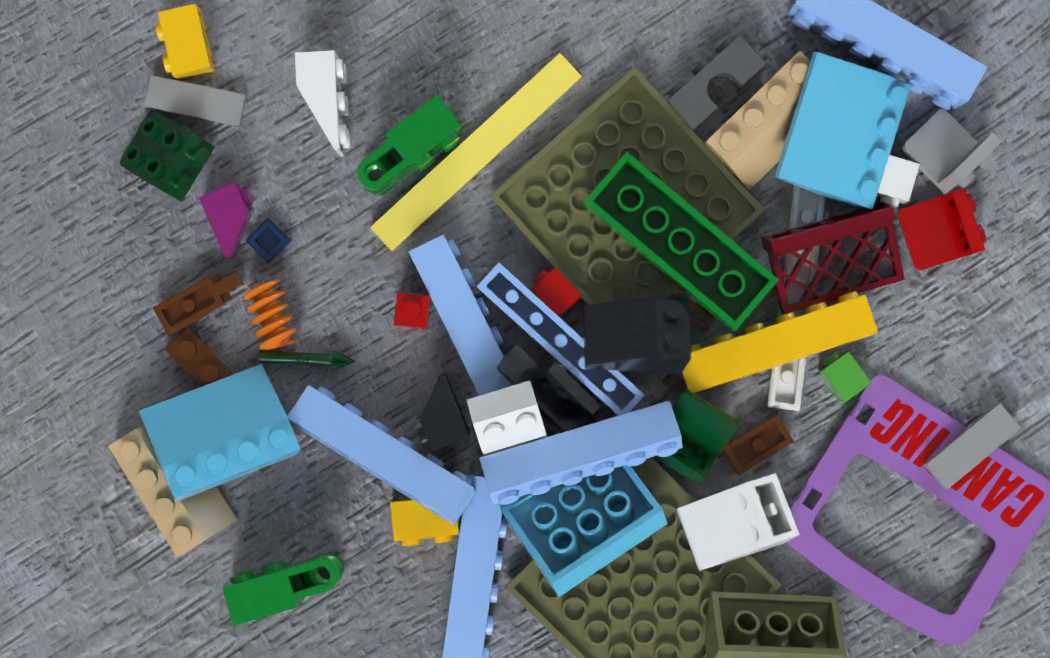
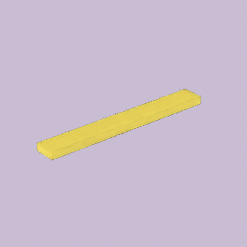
(476, 152)

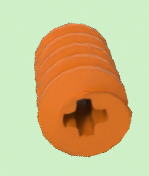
(270, 315)

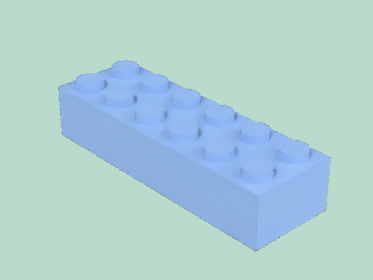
(894, 47)

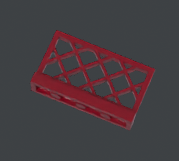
(835, 230)

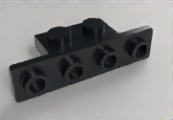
(556, 392)

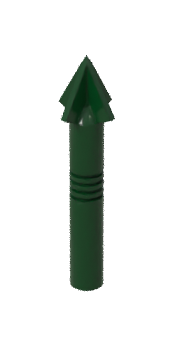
(334, 360)

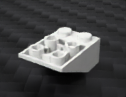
(319, 82)
(738, 522)

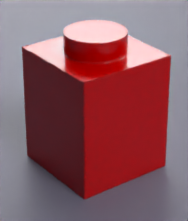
(555, 291)
(412, 310)

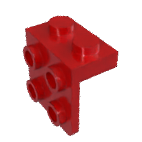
(941, 229)

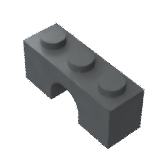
(734, 62)

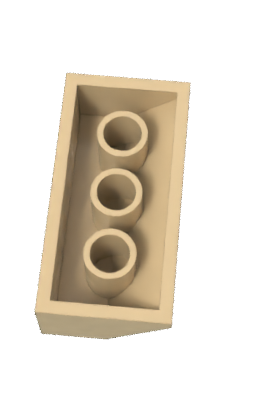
(758, 131)
(183, 522)

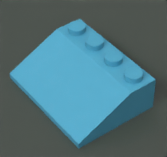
(842, 131)
(219, 432)
(584, 524)

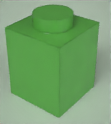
(843, 375)

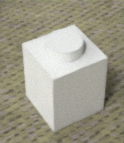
(897, 181)

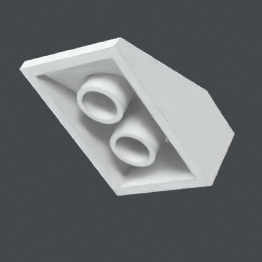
(506, 418)

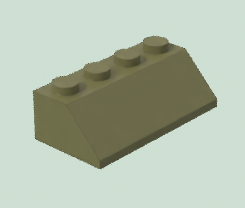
(773, 626)

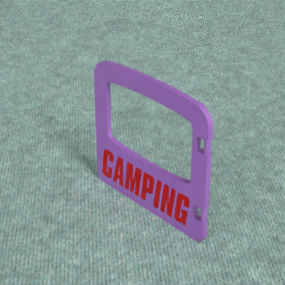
(995, 495)

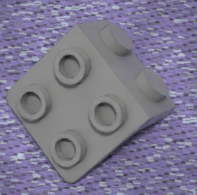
(948, 151)

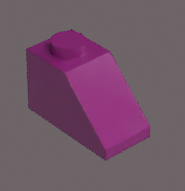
(228, 215)

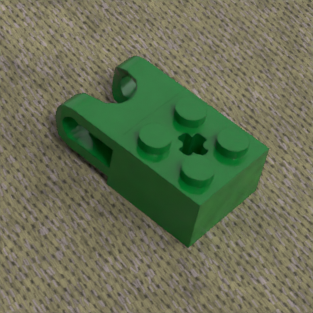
(411, 146)
(278, 587)

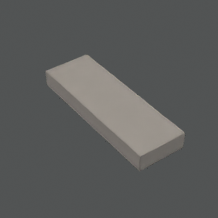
(195, 101)
(972, 446)

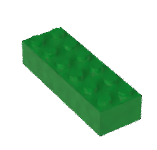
(680, 242)

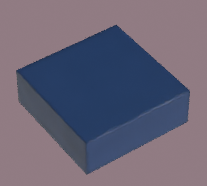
(268, 241)

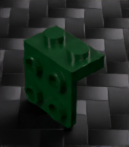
(166, 155)
(703, 435)

